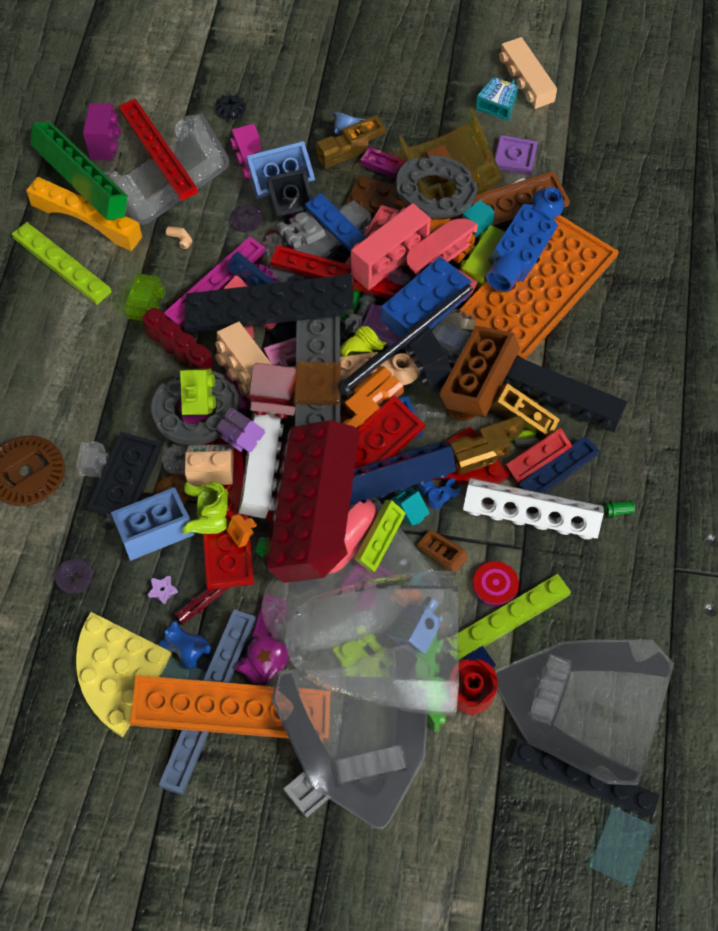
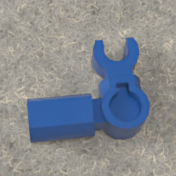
(440, 495)

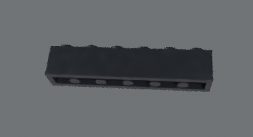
(566, 394)

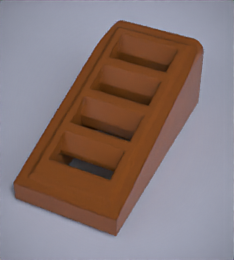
(453, 560)

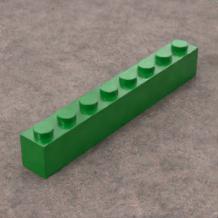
(79, 170)

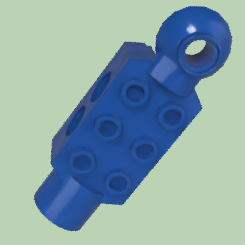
(525, 239)

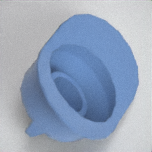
(342, 121)

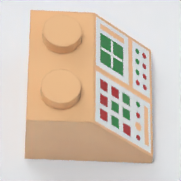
(209, 464)

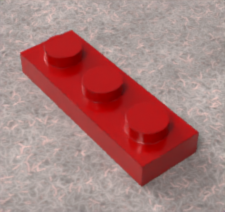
(538, 455)

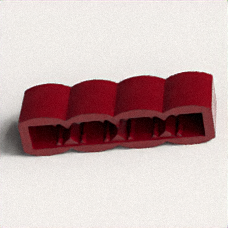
(175, 341)

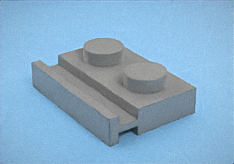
(304, 795)

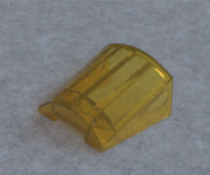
(467, 147)

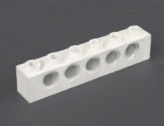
(523, 499)

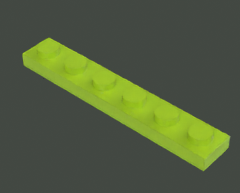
(62, 263)
(512, 615)

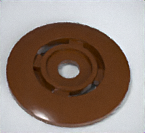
(42, 480)

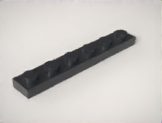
(628, 797)

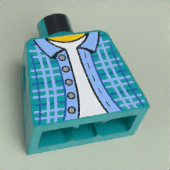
(498, 97)

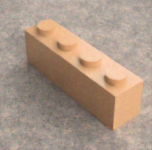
(528, 73)

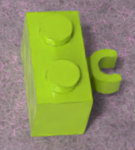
(197, 391)

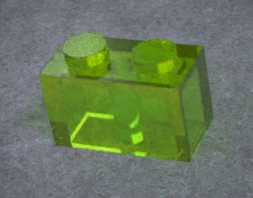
(144, 295)

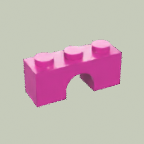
(246, 142)

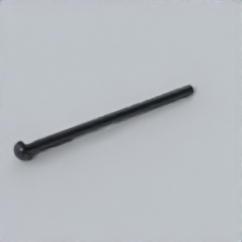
(346, 385)

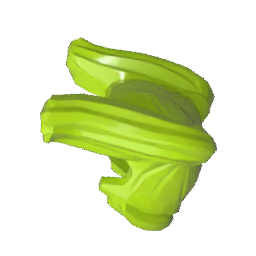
(210, 508)

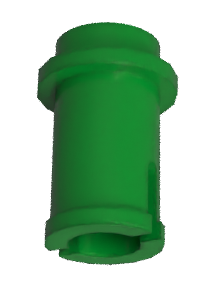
(619, 508)

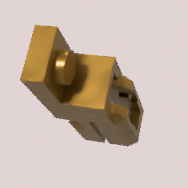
(351, 143)
(487, 447)

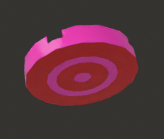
(495, 583)

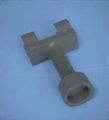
(354, 321)

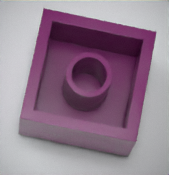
(101, 132)

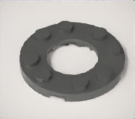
(441, 166)
(189, 434)

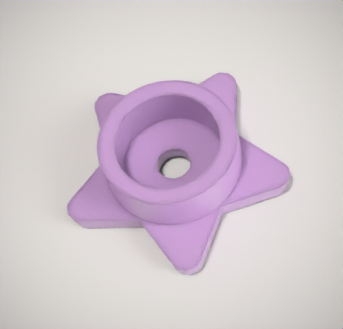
(164, 595)

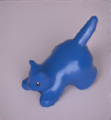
(186, 645)

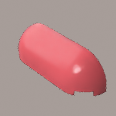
(444, 242)
(358, 525)

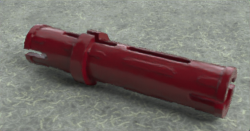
(184, 615)

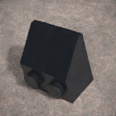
(288, 194)

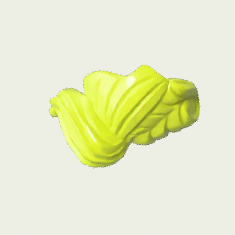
(361, 343)

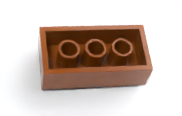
(480, 371)

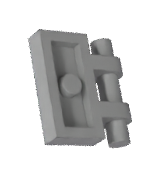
(306, 228)

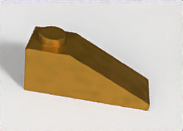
(512, 403)

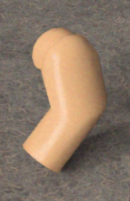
(181, 233)

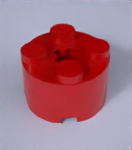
(484, 677)

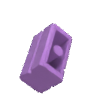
(240, 431)

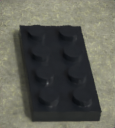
(125, 474)

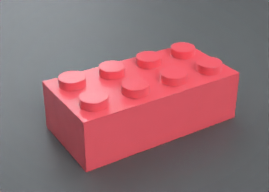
(388, 246)

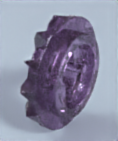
(254, 222)
(68, 569)

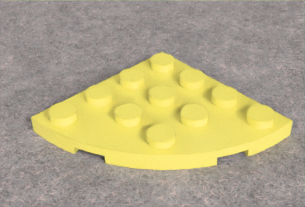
(107, 668)

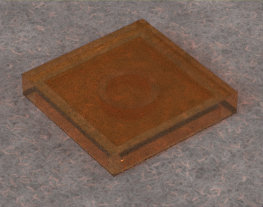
(317, 383)

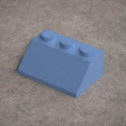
(276, 162)
(151, 523)

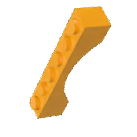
(53, 198)

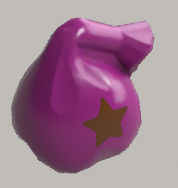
(263, 660)

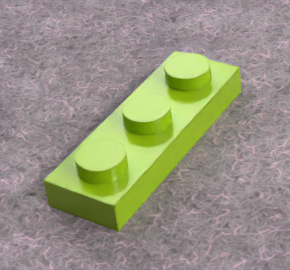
(380, 536)

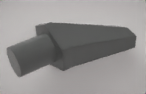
(525, 442)

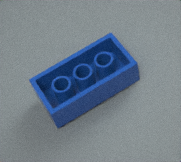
(423, 296)

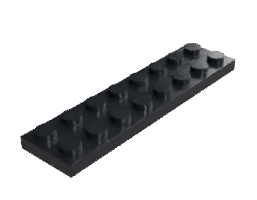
(270, 303)

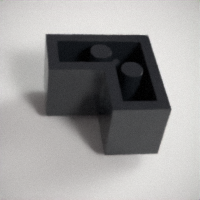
(430, 359)

